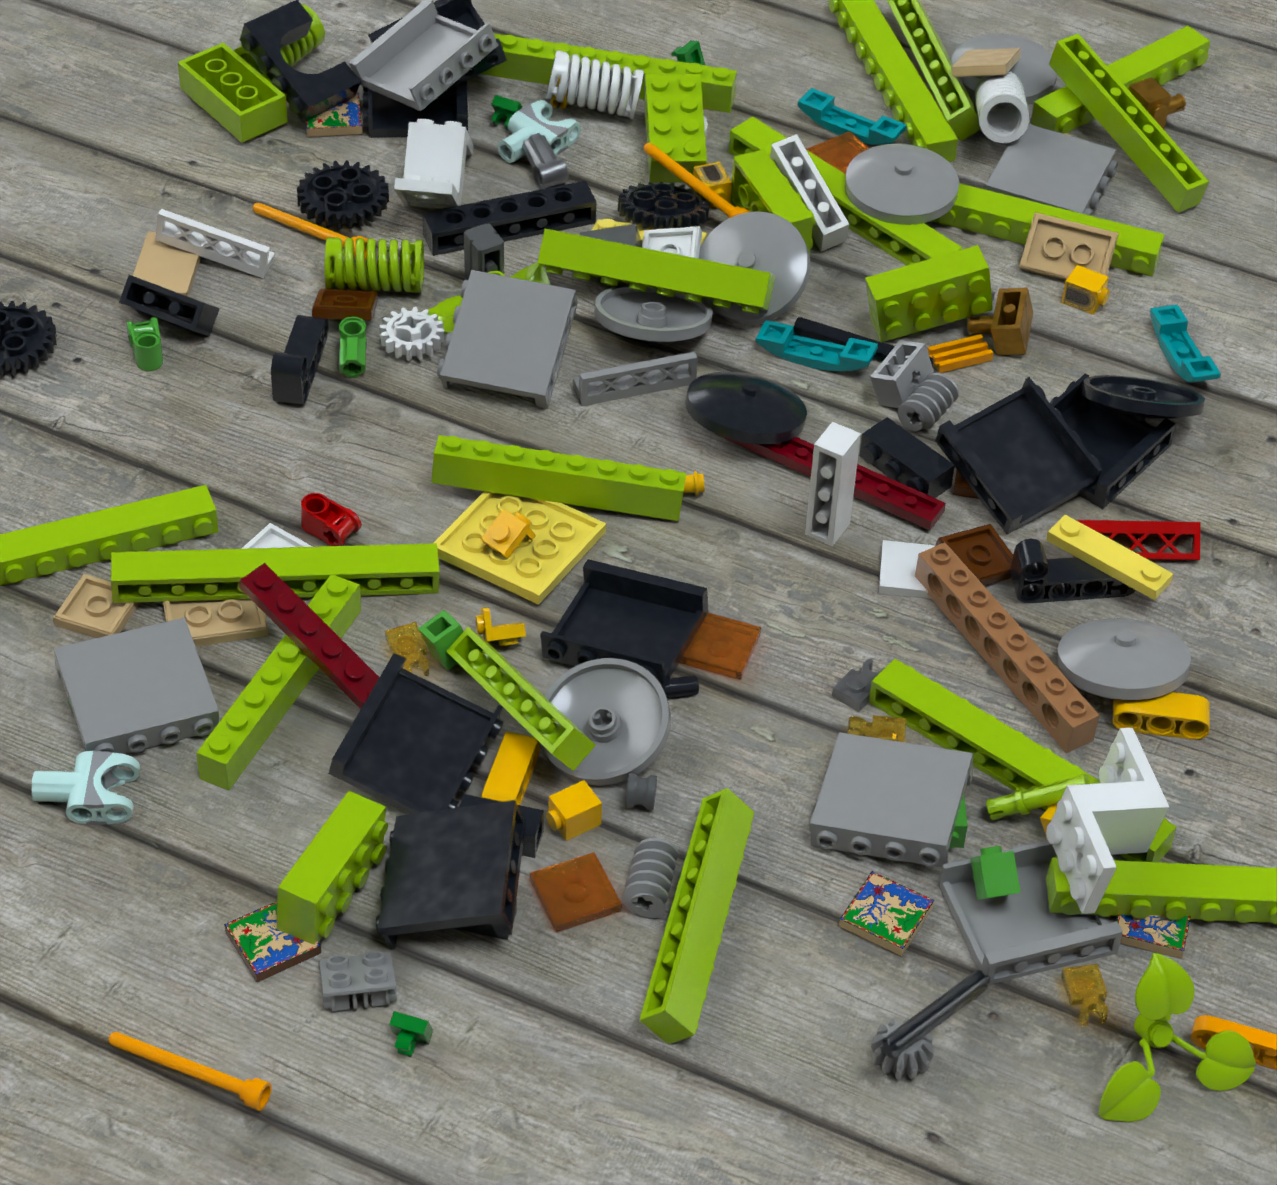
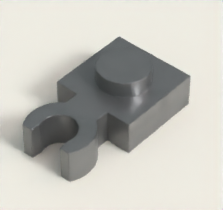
(855, 687)

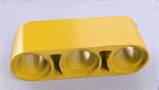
(1166, 715)
(512, 768)

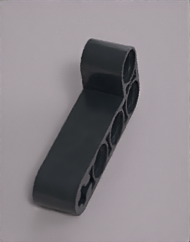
(296, 367)
(1059, 579)

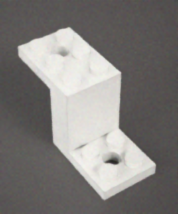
(434, 164)
(1106, 820)

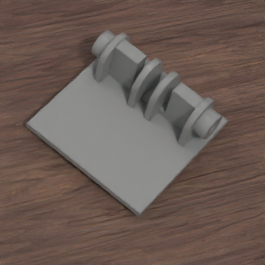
(355, 975)

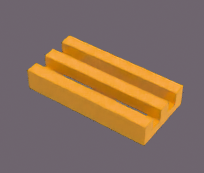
(959, 351)

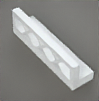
(213, 244)

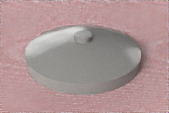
(1032, 67)
(901, 184)
(763, 244)
(651, 315)
(1124, 659)
(619, 711)

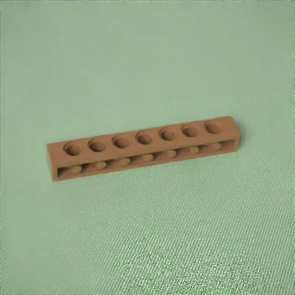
(1007, 648)

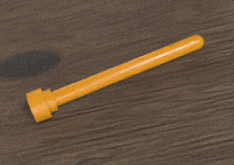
(692, 181)
(302, 225)
(253, 1092)

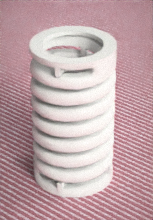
(595, 81)
(1007, 123)

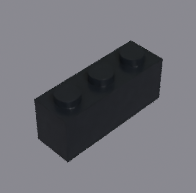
(169, 305)
(906, 458)

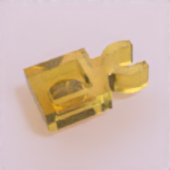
(409, 644)
(880, 727)
(1086, 987)

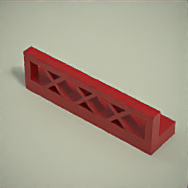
(1146, 528)

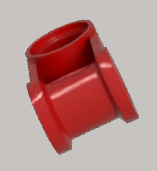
(326, 519)

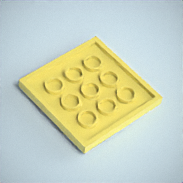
(535, 564)

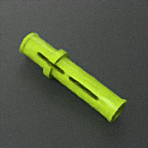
(1026, 800)

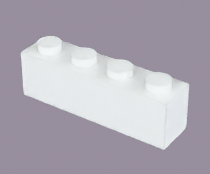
(796, 164)
(832, 483)

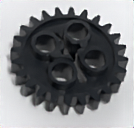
(343, 194)
(663, 206)
(24, 337)

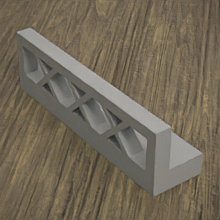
(635, 379)

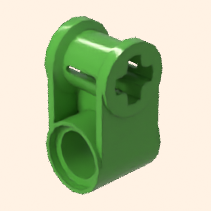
(146, 344)

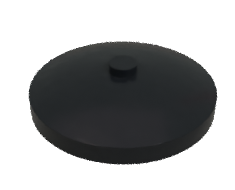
(1142, 397)
(745, 407)

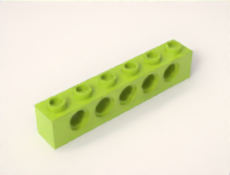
(521, 699)

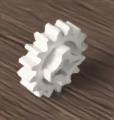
(411, 333)

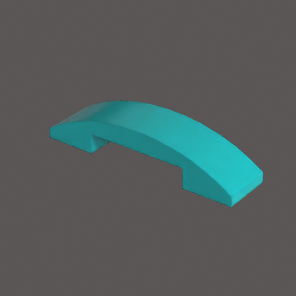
(821, 109)
(1179, 347)
(813, 353)

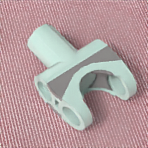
(531, 121)
(89, 787)

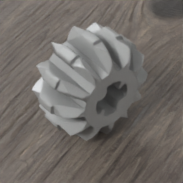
(910, 1061)

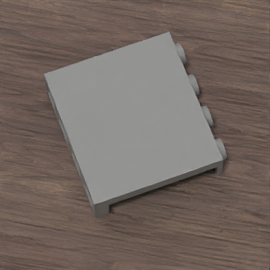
(421, 56)
(1054, 170)
(509, 336)
(137, 688)
(891, 799)
(1016, 931)

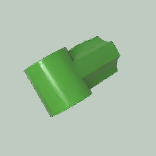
(352, 347)

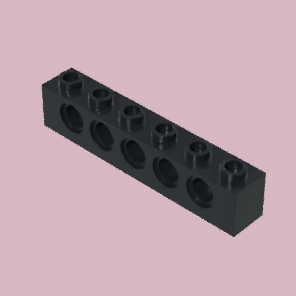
(511, 216)

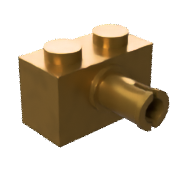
(1157, 100)
(1010, 321)

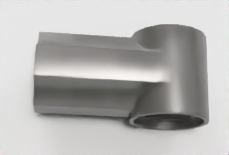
(546, 167)

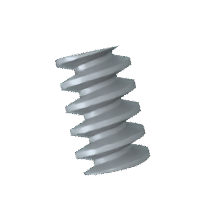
(928, 402)
(650, 877)

